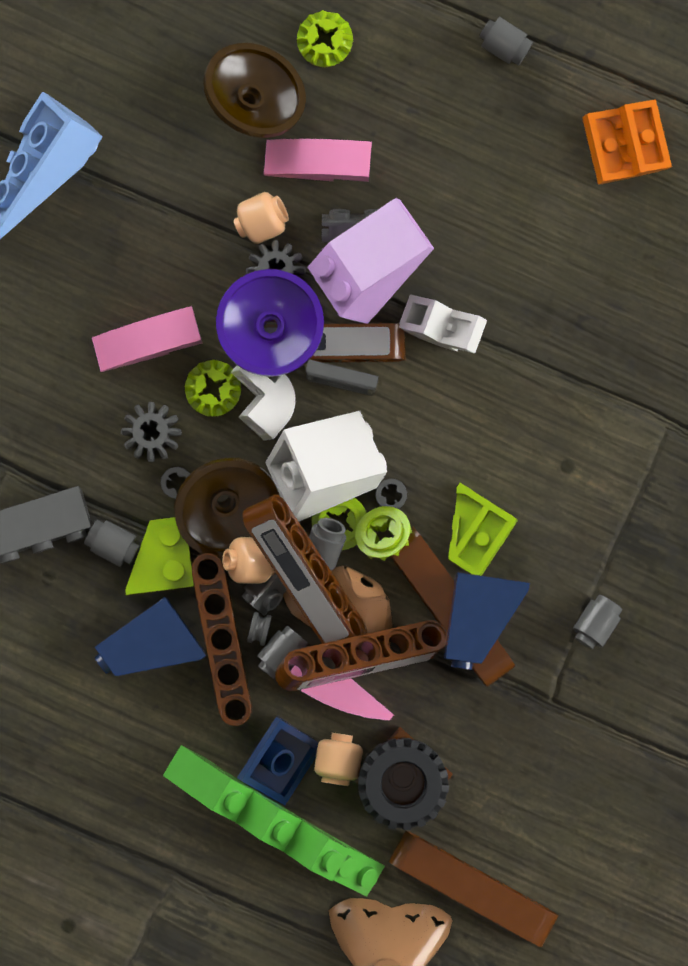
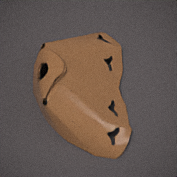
(368, 601)
(388, 935)

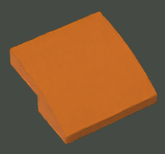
(627, 141)

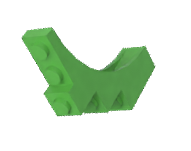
(272, 822)

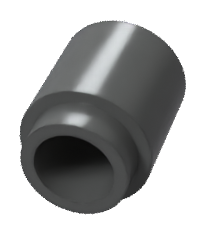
(505, 41)
(329, 540)
(111, 542)
(597, 622)
(278, 649)

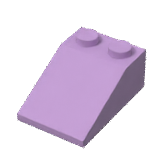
(370, 261)

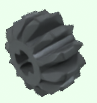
(277, 257)
(162, 427)

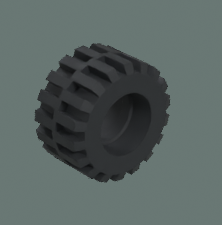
(412, 814)

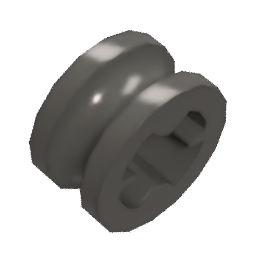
(181, 472)
(401, 489)
(259, 628)

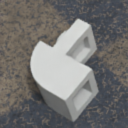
(441, 324)
(272, 404)

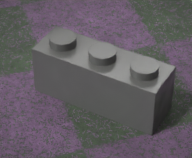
(42, 522)

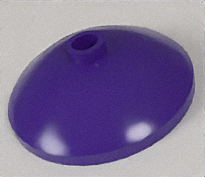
(265, 298)

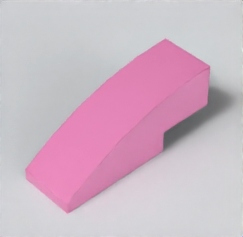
(318, 159)
(147, 339)
(347, 697)

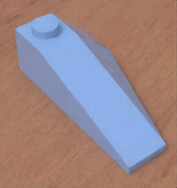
(50, 153)

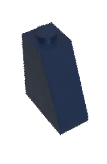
(479, 616)
(149, 642)

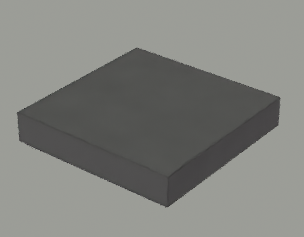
(341, 378)

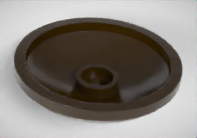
(260, 78)
(212, 524)

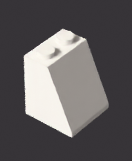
(325, 463)

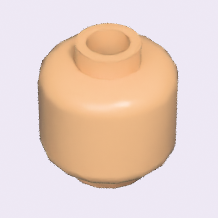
(261, 217)
(246, 562)
(338, 759)

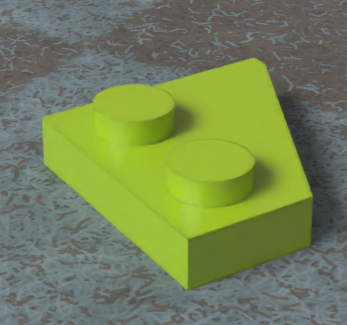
(477, 531)
(162, 560)

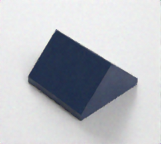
(279, 761)

